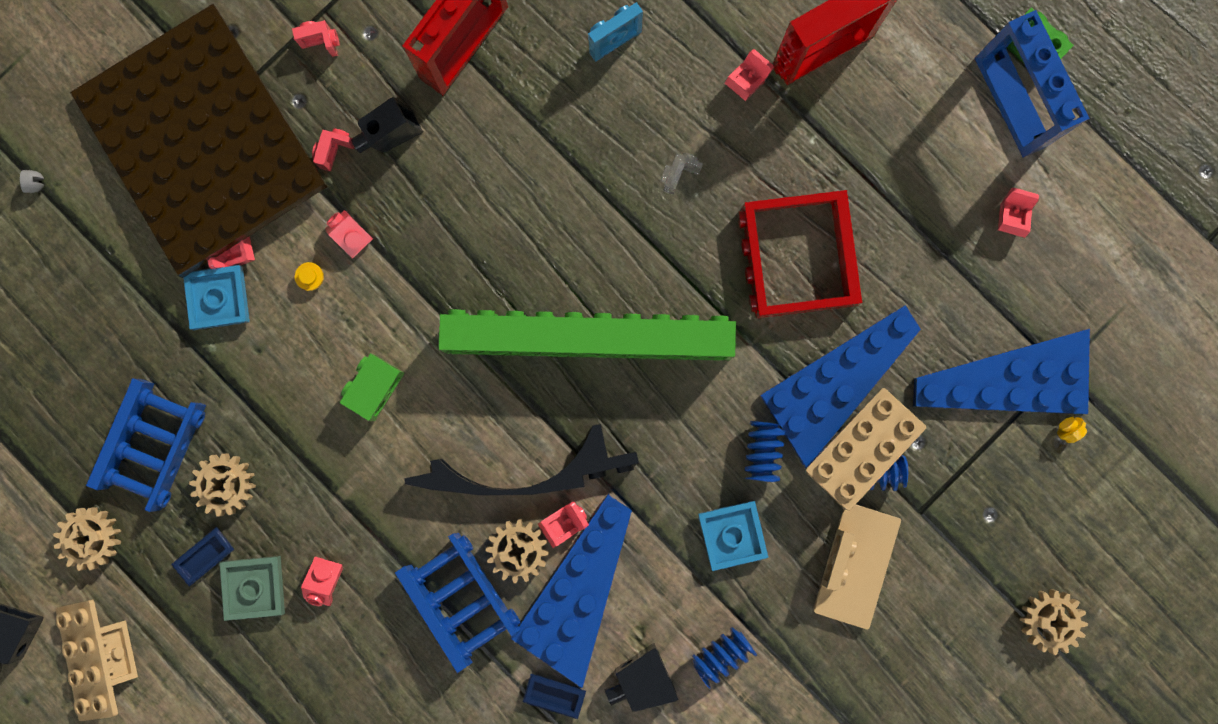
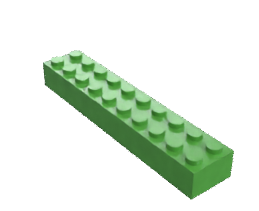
(587, 337)

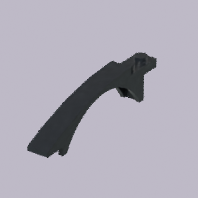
(590, 460)

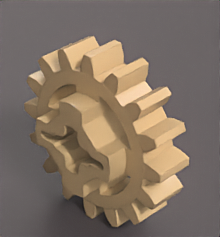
(209, 490)
(74, 538)
(504, 555)
(1057, 634)

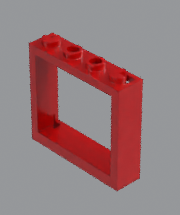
(827, 34)
(450, 38)
(845, 248)

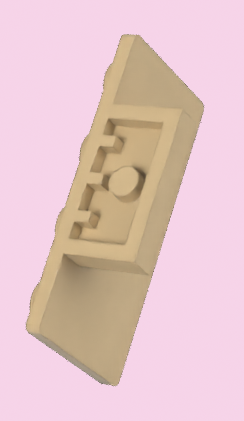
(865, 449)
(857, 566)
(94, 658)

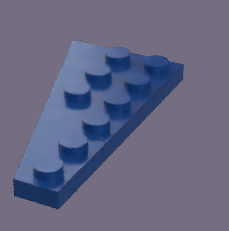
(1027, 379)
(826, 392)
(570, 608)

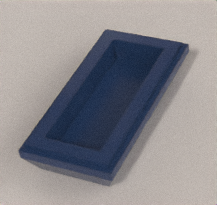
(202, 556)
(554, 696)

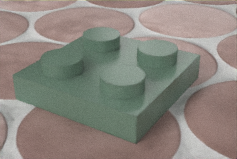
(252, 588)

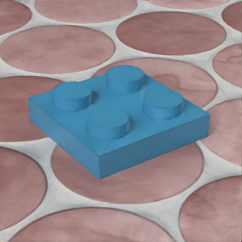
(609, 35)
(216, 297)
(733, 535)

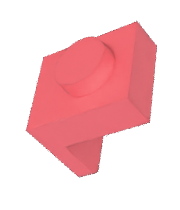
(316, 33)
(749, 75)
(326, 149)
(1017, 212)
(347, 233)
(237, 255)
(563, 524)
(321, 582)

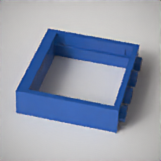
(1047, 75)

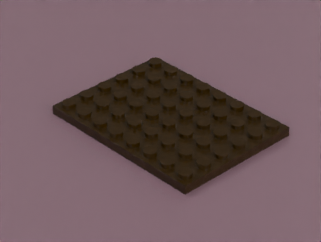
(198, 140)

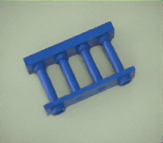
(117, 444)
(429, 603)

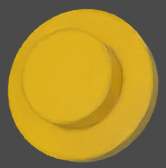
(309, 276)
(1072, 429)

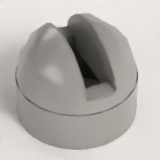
(29, 181)

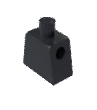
(386, 127)
(16, 633)
(643, 682)

